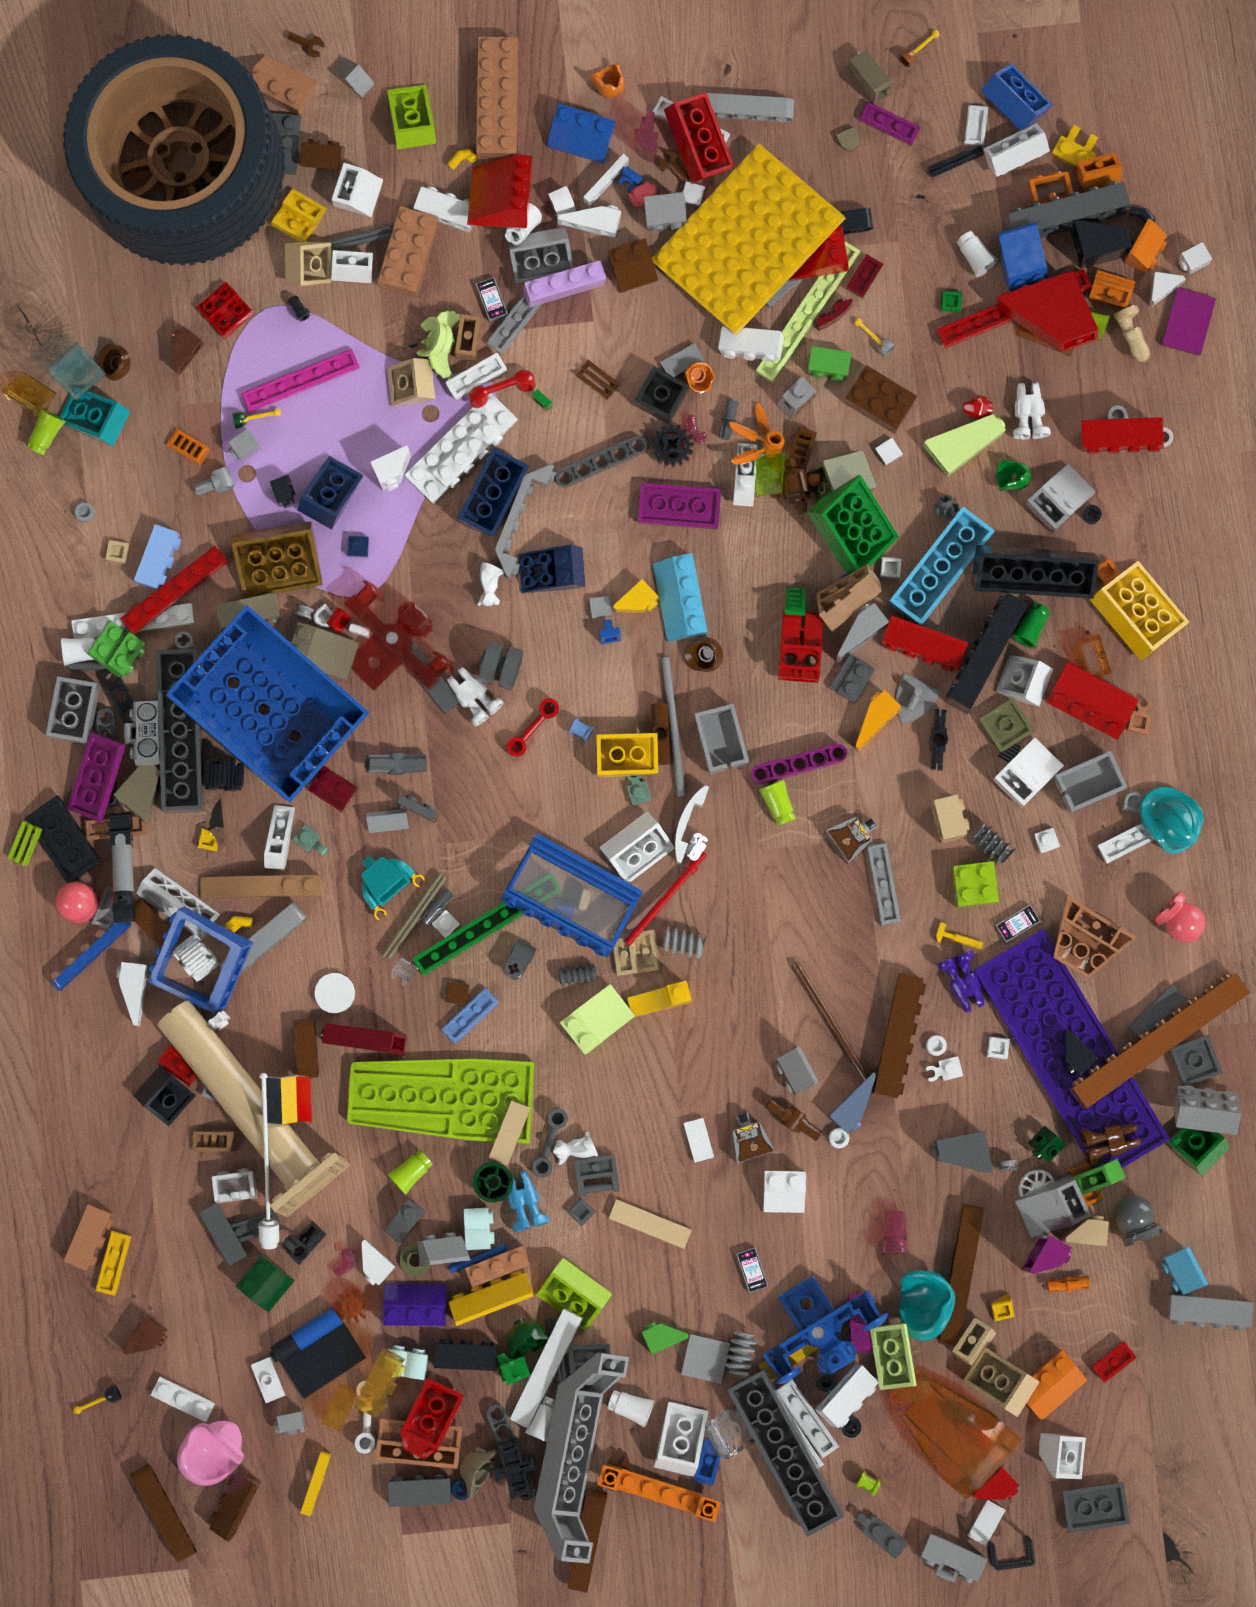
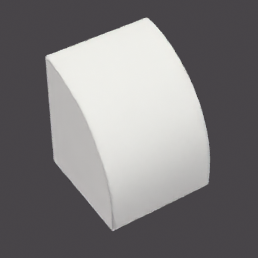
(562, 201)

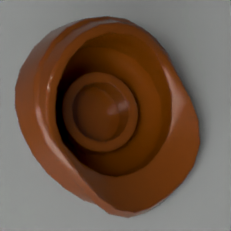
(114, 361)
(704, 654)

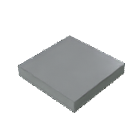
(705, 1358)

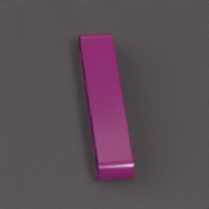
(806, 757)

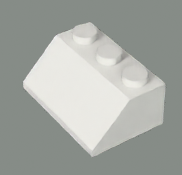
(637, 847)

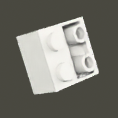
(357, 190)

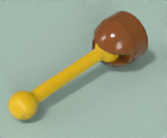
(908, 57)

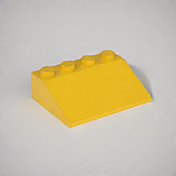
(1139, 610)

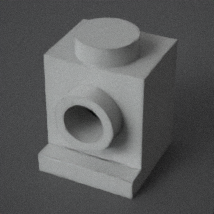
(290, 1423)

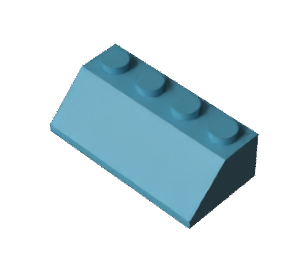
(680, 598)

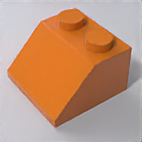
(1146, 247)

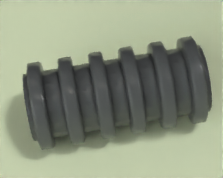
(577, 974)

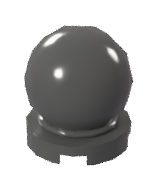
(1135, 1218)

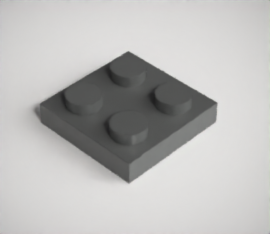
(1196, 1061)

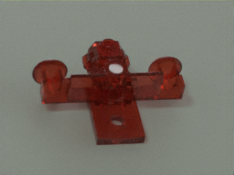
(393, 641)

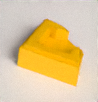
(207, 841)

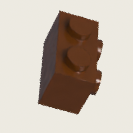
(322, 155)

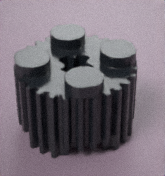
(223, 774)

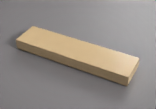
(650, 1224)

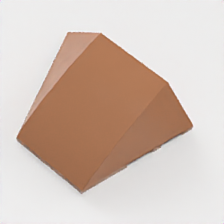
(1088, 939)

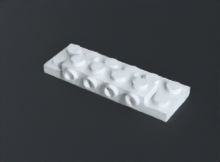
(461, 449)

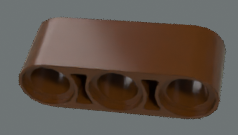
(150, 922)
(306, 1048)

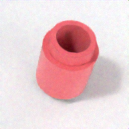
(637, 194)

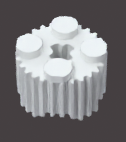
(196, 957)

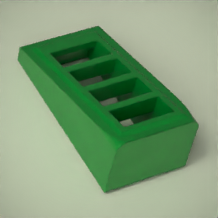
(795, 601)

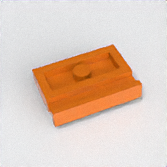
(1111, 289)

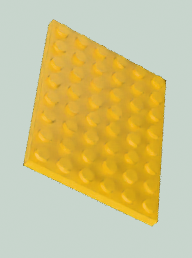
(747, 239)

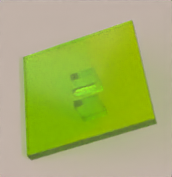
(769, 474)

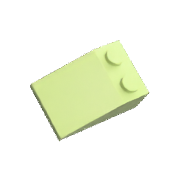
(597, 1019)

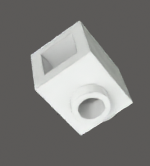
(1195, 258)

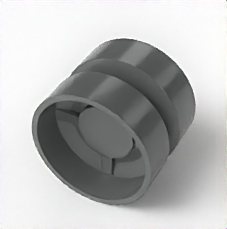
(494, 664)

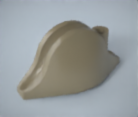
(476, 1468)

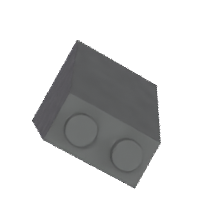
(964, 1151)

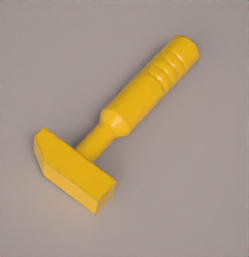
(957, 938)

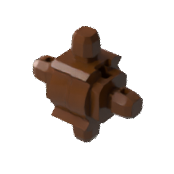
(797, 486)

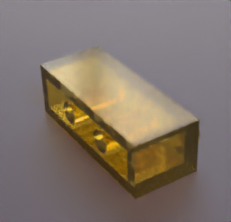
(380, 1383)

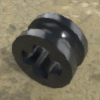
(1093, 508)

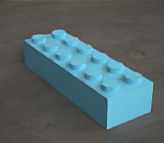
(940, 567)

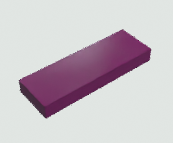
(889, 123)

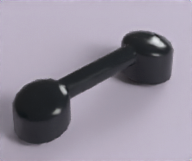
(826, 1383)

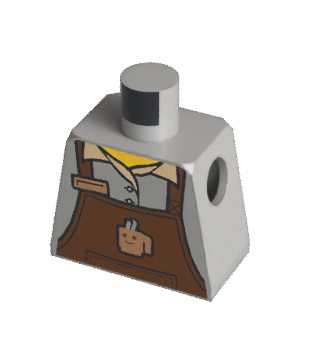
(797, 397)
(851, 837)
(750, 1140)

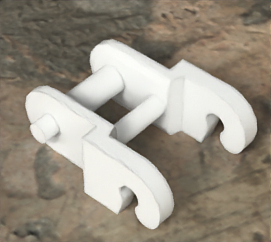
(696, 846)

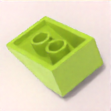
(411, 116)

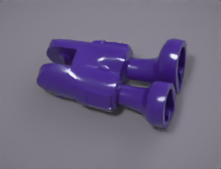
(965, 986)

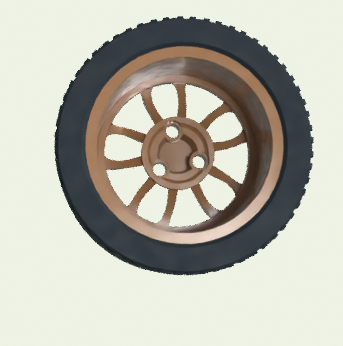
(143, 80)

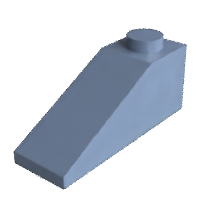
(853, 1108)

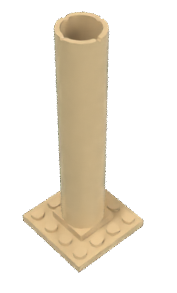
(243, 1103)

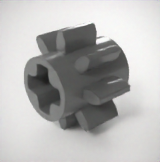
(946, 507)

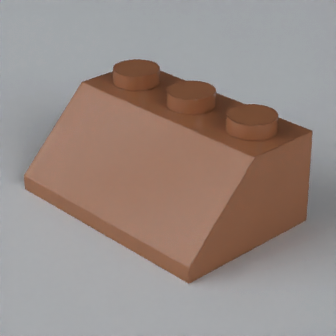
(283, 85)

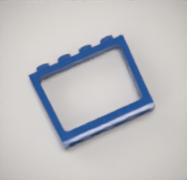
(229, 974)

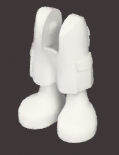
(1030, 406)
(471, 690)

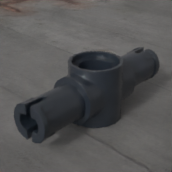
(938, 729)

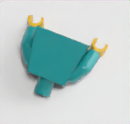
(384, 880)

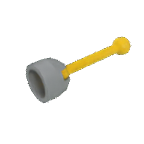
(884, 346)

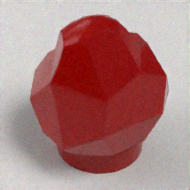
(978, 407)

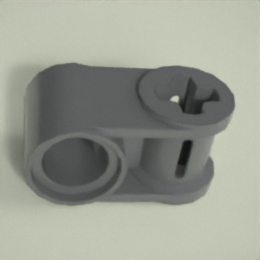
(521, 956)

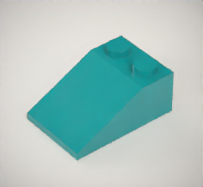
(95, 417)

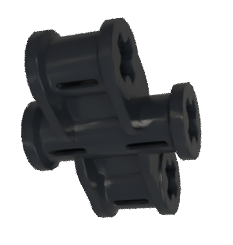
(516, 1475)

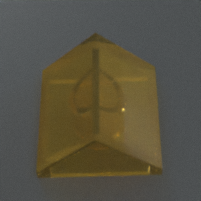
(29, 394)

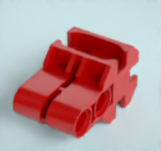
(790, 645)

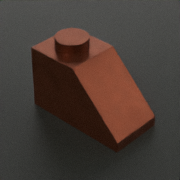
(184, 348)
(146, 1337)

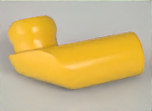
(459, 156)

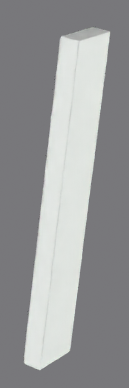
(546, 1368)

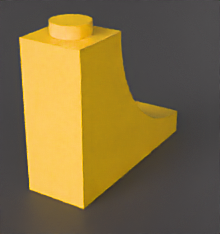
(660, 999)

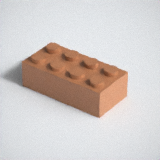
(408, 251)

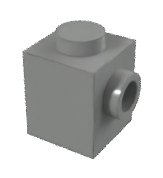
(243, 445)

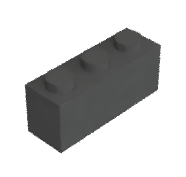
(419, 1490)

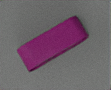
(859, 1337)

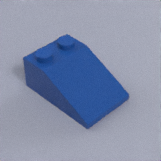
(1022, 256)

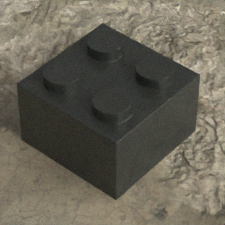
(661, 395)

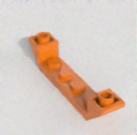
(659, 1491)

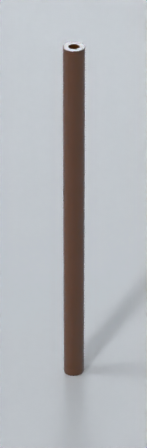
(830, 1020)

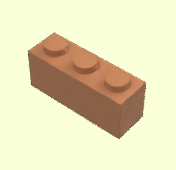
(89, 1237)
(497, 1266)

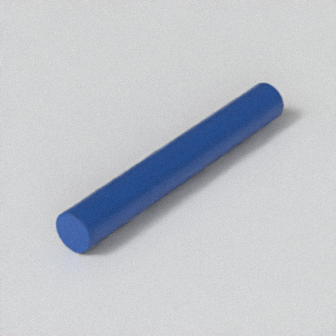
(479, 1258)

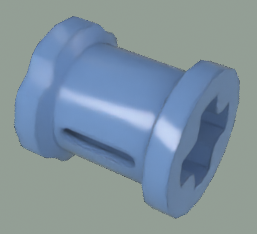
(581, 730)

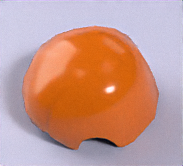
(699, 377)

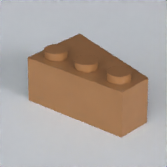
(847, 596)

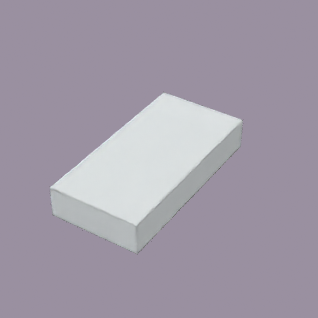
(975, 125)
(698, 1140)
(986, 1522)

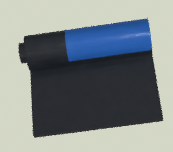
(317, 1352)

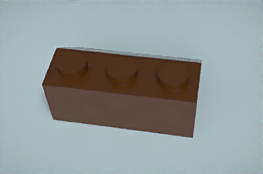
(233, 1505)

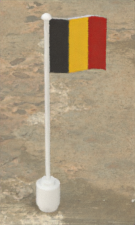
(283, 1102)

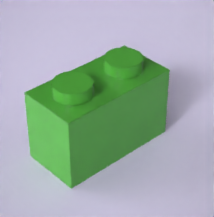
(829, 363)

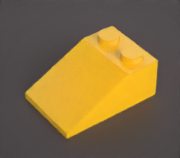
(627, 754)

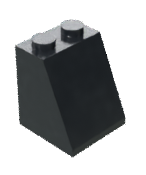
(1099, 242)

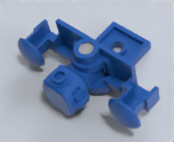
(820, 1329)

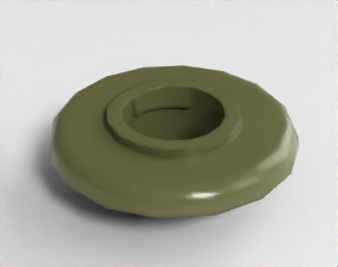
(405, 1261)

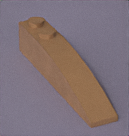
(262, 886)

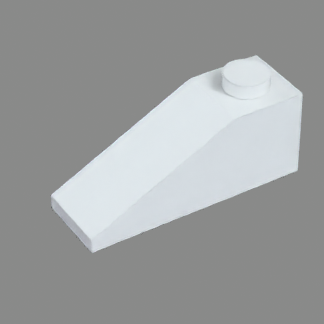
(595, 220)
(279, 838)
(133, 984)

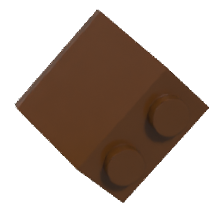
(632, 265)

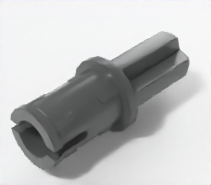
(729, 416)
(437, 907)

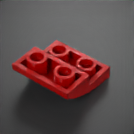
(225, 310)

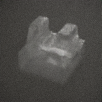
(404, 970)

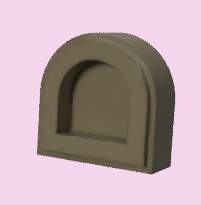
(848, 139)

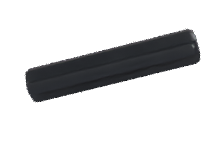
(955, 161)

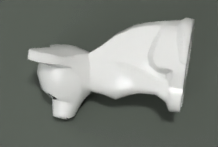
(488, 579)
(577, 1147)

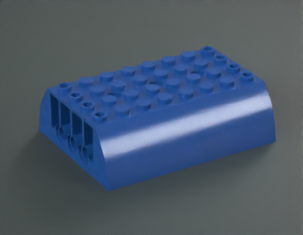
(284, 680)

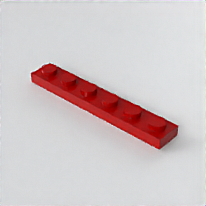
(174, 590)

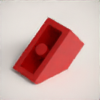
(998, 1486)

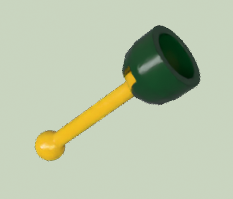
(241, 419)

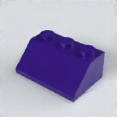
(415, 1304)

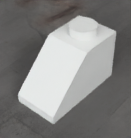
(375, 1264)

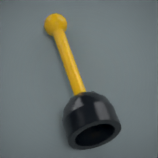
(111, 1394)

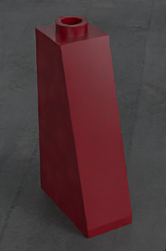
(364, 1039)

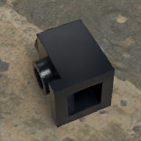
(283, 492)

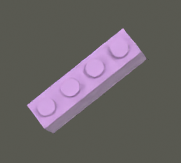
(564, 284)

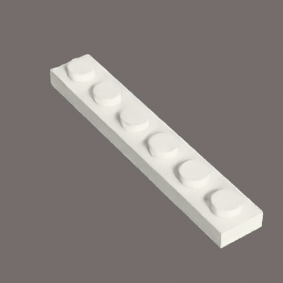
(173, 617)

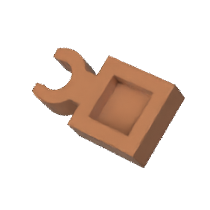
(1139, 720)

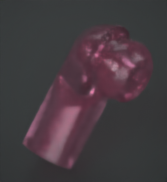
(693, 430)
(348, 1261)

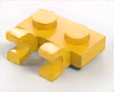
(1072, 152)

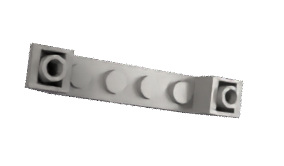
(541, 477)

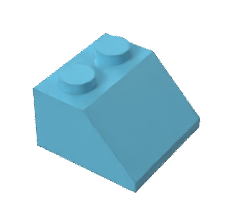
(1183, 1270)

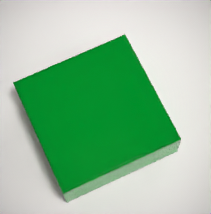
(951, 301)
(542, 400)

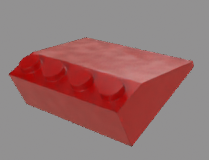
(501, 192)

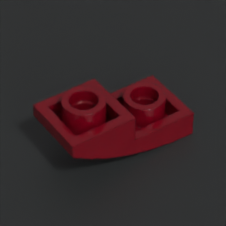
(839, 309)

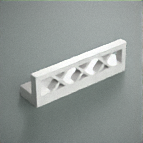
(161, 899)

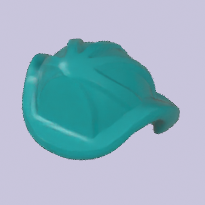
(1171, 818)
(925, 1304)

